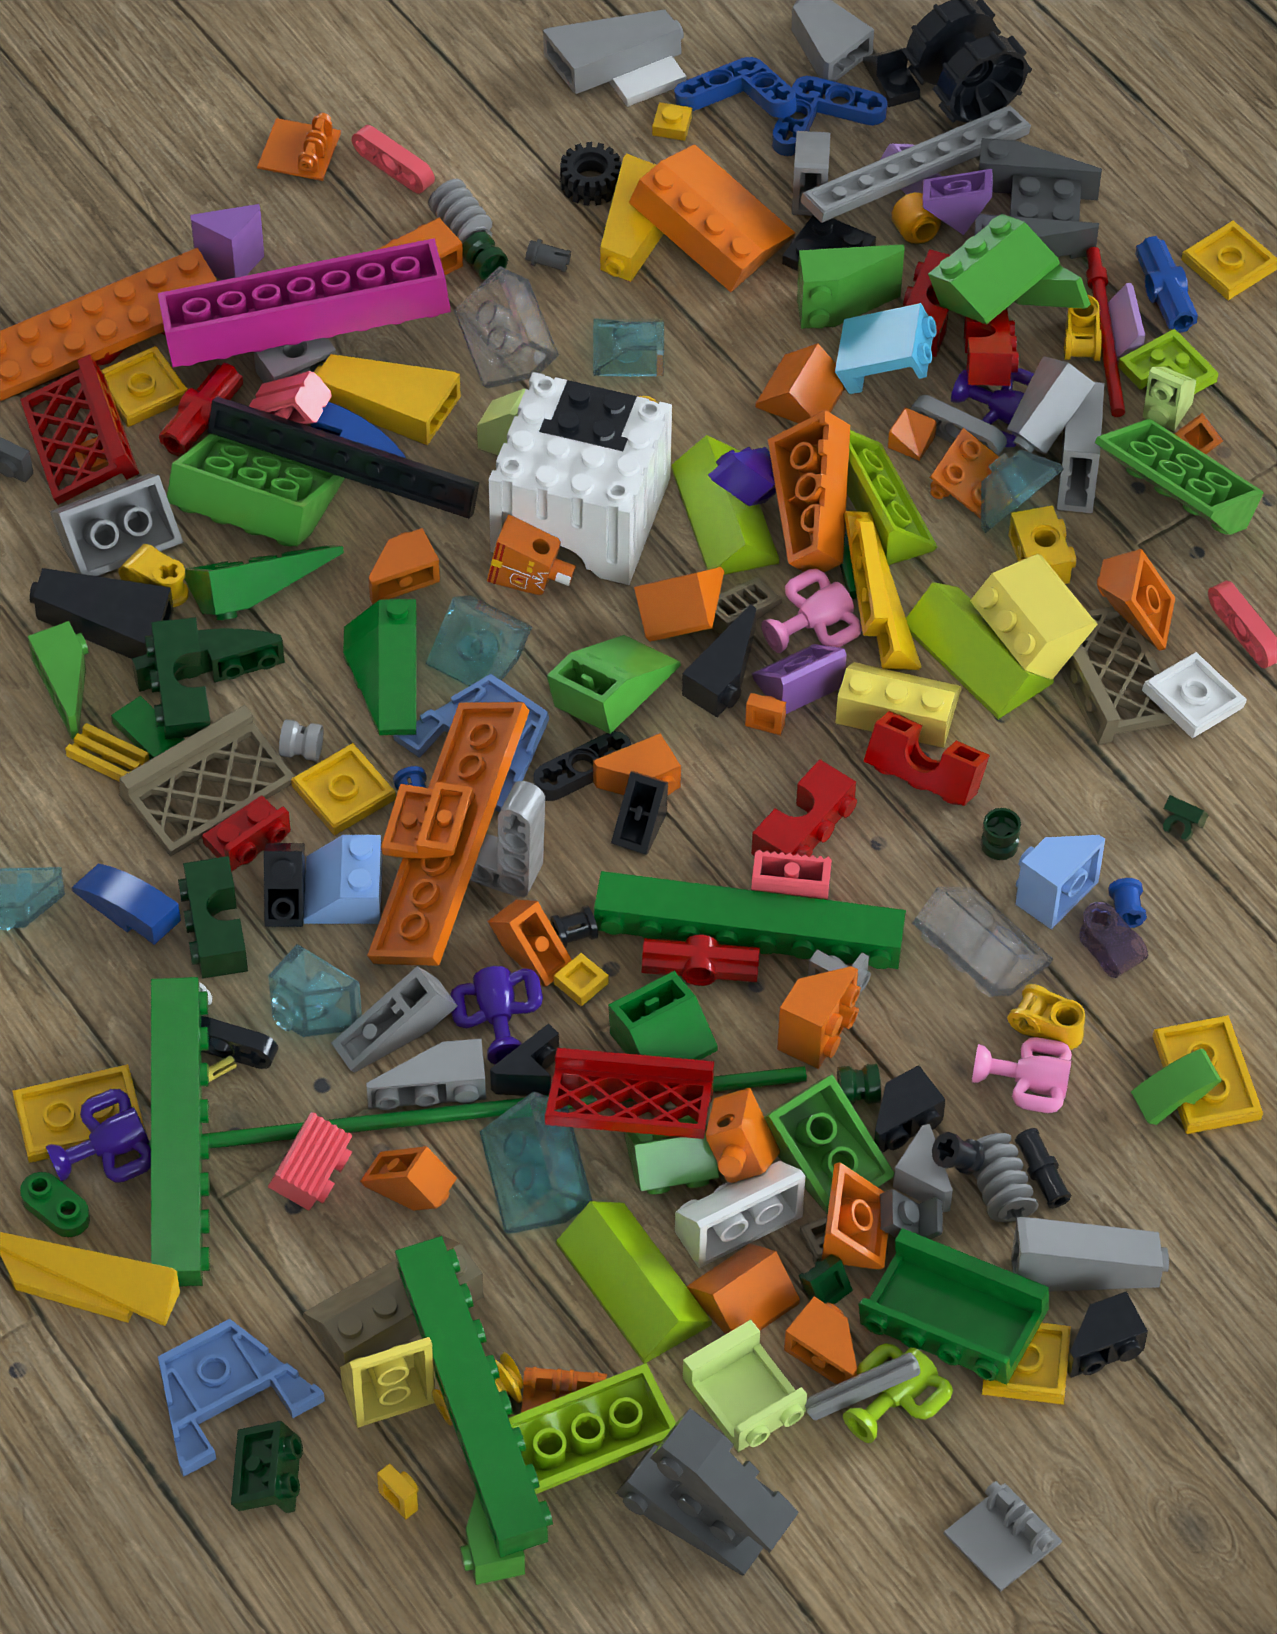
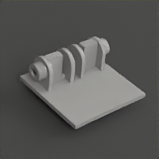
(1002, 1536)

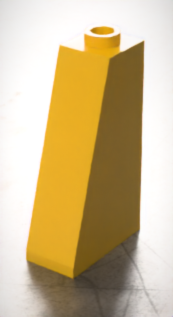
(627, 234)
(392, 395)

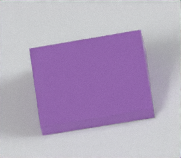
(958, 197)
(229, 240)
(803, 675)

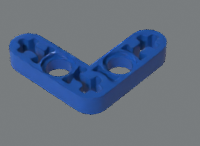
(742, 75)
(813, 102)

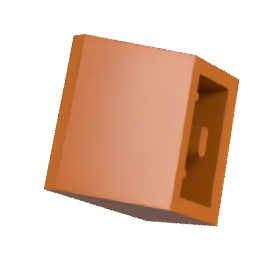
(817, 1014)

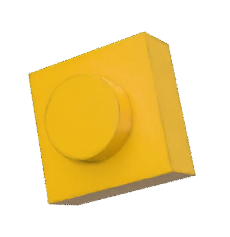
(672, 121)
(581, 979)
(398, 1490)

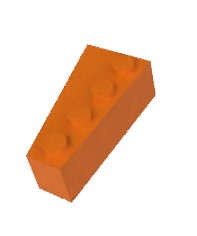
(812, 489)

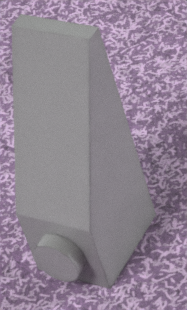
(395, 1020)

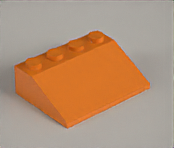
(710, 216)

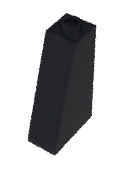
(101, 608)

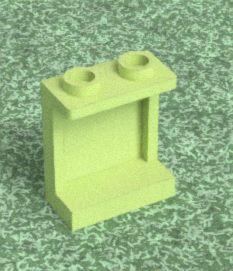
(743, 1387)

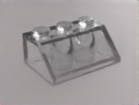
(505, 330)
(980, 940)

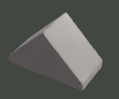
(919, 1174)

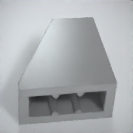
(830, 37)
(810, 166)
(1048, 404)

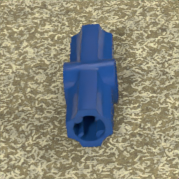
(1166, 284)

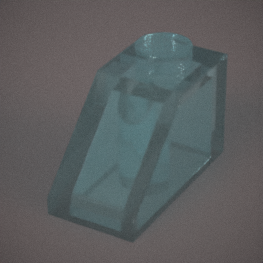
(28, 894)

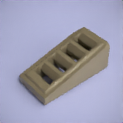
(736, 595)

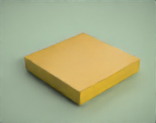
(1230, 260)
(143, 386)
(343, 789)
(1040, 1371)

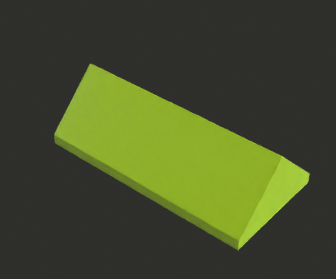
(878, 489)
(724, 526)
(971, 651)
(631, 1279)
(594, 1426)

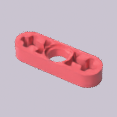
(393, 159)
(1244, 623)

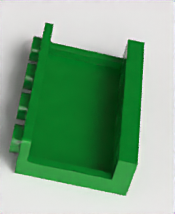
(955, 1307)

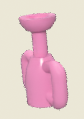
(817, 612)
(1034, 1073)

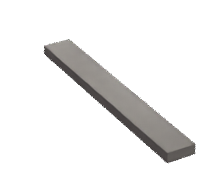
(912, 164)

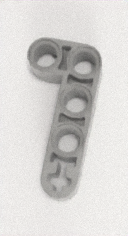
(517, 854)

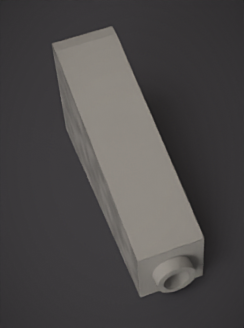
(610, 47)
(1081, 454)
(1087, 1255)

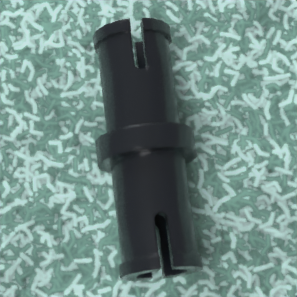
(1043, 1168)

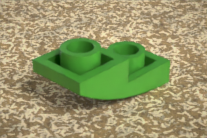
(1173, 1085)

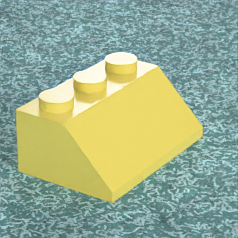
(1034, 615)
(873, 691)

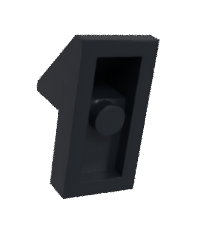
(892, 76)
(525, 1066)

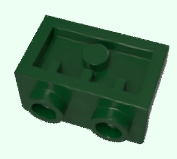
(266, 1467)

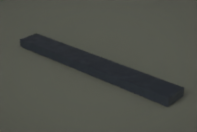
(343, 457)

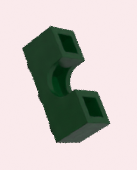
(175, 647)
(218, 943)

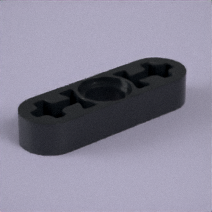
(573, 779)
(241, 1043)

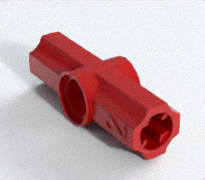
(195, 409)
(700, 960)

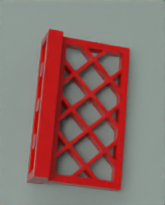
(107, 425)
(634, 1078)

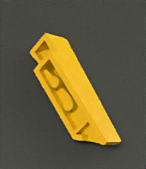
(877, 595)
(90, 1279)

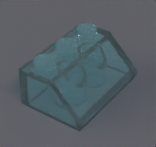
(534, 1167)

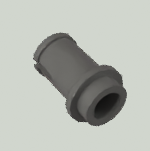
(547, 255)

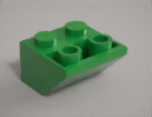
(662, 1021)

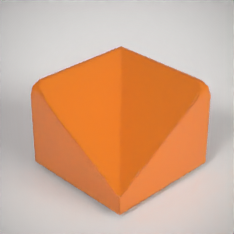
(912, 434)
(1200, 434)

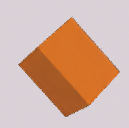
(802, 385)
(679, 604)
(854, 1221)
(746, 1288)

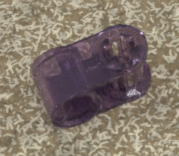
(1111, 940)

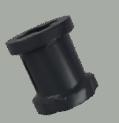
(584, 918)
(951, 1152)

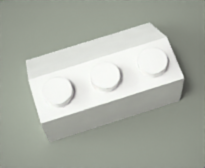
(740, 1213)

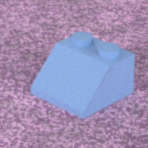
(1058, 875)
(344, 881)

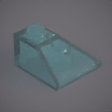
(628, 347)
(1012, 484)

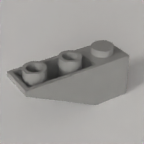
(439, 1075)

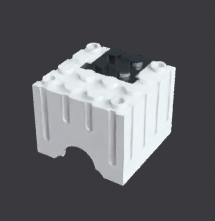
(585, 471)

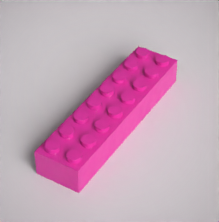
(304, 302)

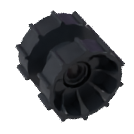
(966, 59)

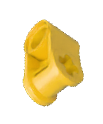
(1083, 332)
(155, 568)
(1047, 1015)

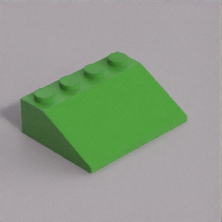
(1184, 474)
(251, 489)

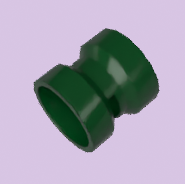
(481, 252)
(1001, 833)
(860, 1083)

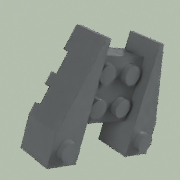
(1043, 193)
(707, 1495)

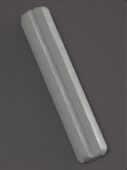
(862, 1386)

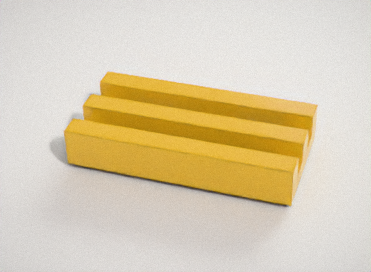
(109, 748)

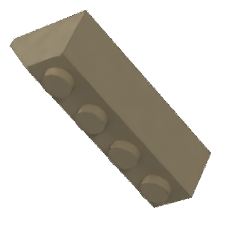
(376, 1311)

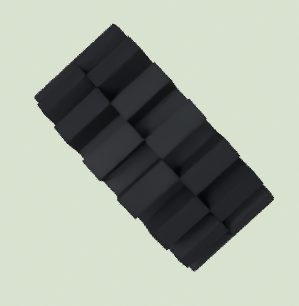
(589, 159)

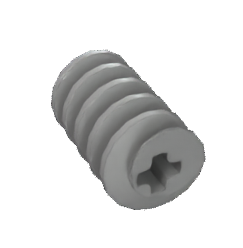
(459, 209)
(1002, 1180)

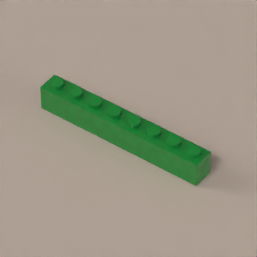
(748, 919)
(177, 1128)
(472, 1397)

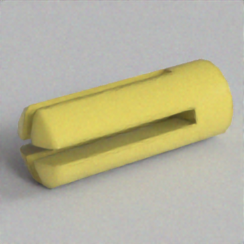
(221, 1067)

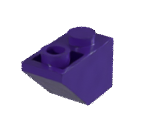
(746, 475)

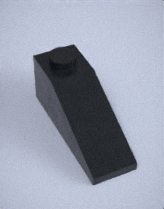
(718, 673)

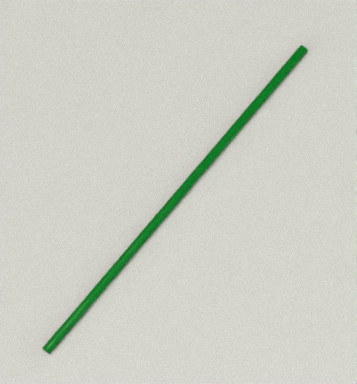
(469, 1111)

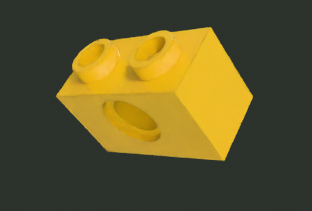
(1043, 534)

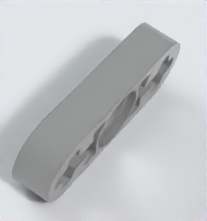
(947, 416)

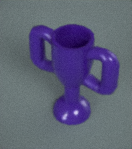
(1001, 402)
(497, 1003)
(107, 1139)

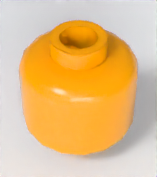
(914, 221)

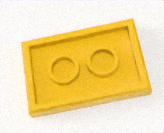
(1230, 1101)
(52, 1109)

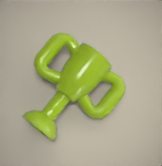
(863, 1422)

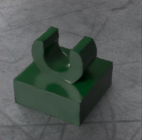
(1184, 813)
(826, 1280)

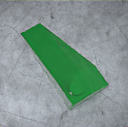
(236, 586)
(383, 659)

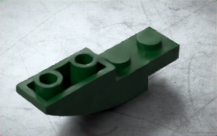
(224, 654)

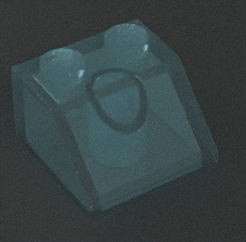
(477, 641)
(312, 995)

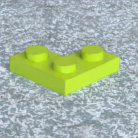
(1170, 352)

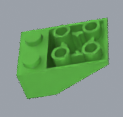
(608, 680)

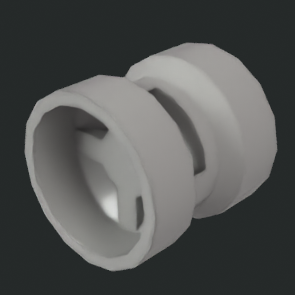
(301, 740)

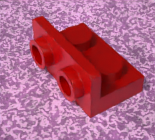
(248, 832)

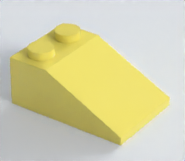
(389, 1382)

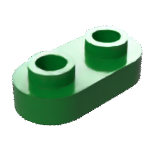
(52, 1202)

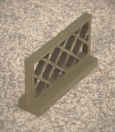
(1100, 703)
(183, 761)

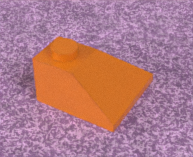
(1138, 595)

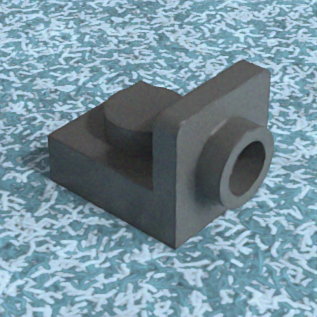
(15, 461)
(901, 1212)

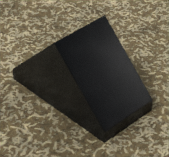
(641, 812)

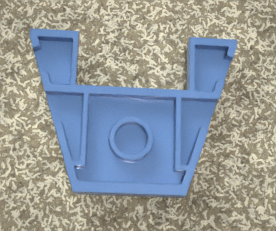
(488, 689)
(214, 1375)

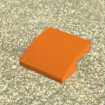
(426, 821)

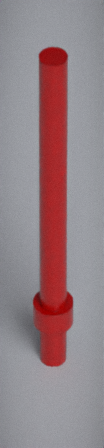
(1097, 281)

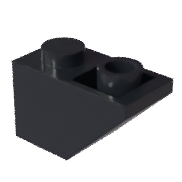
(284, 884)
(905, 1107)
(1107, 1334)

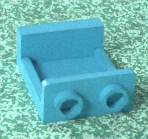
(885, 343)

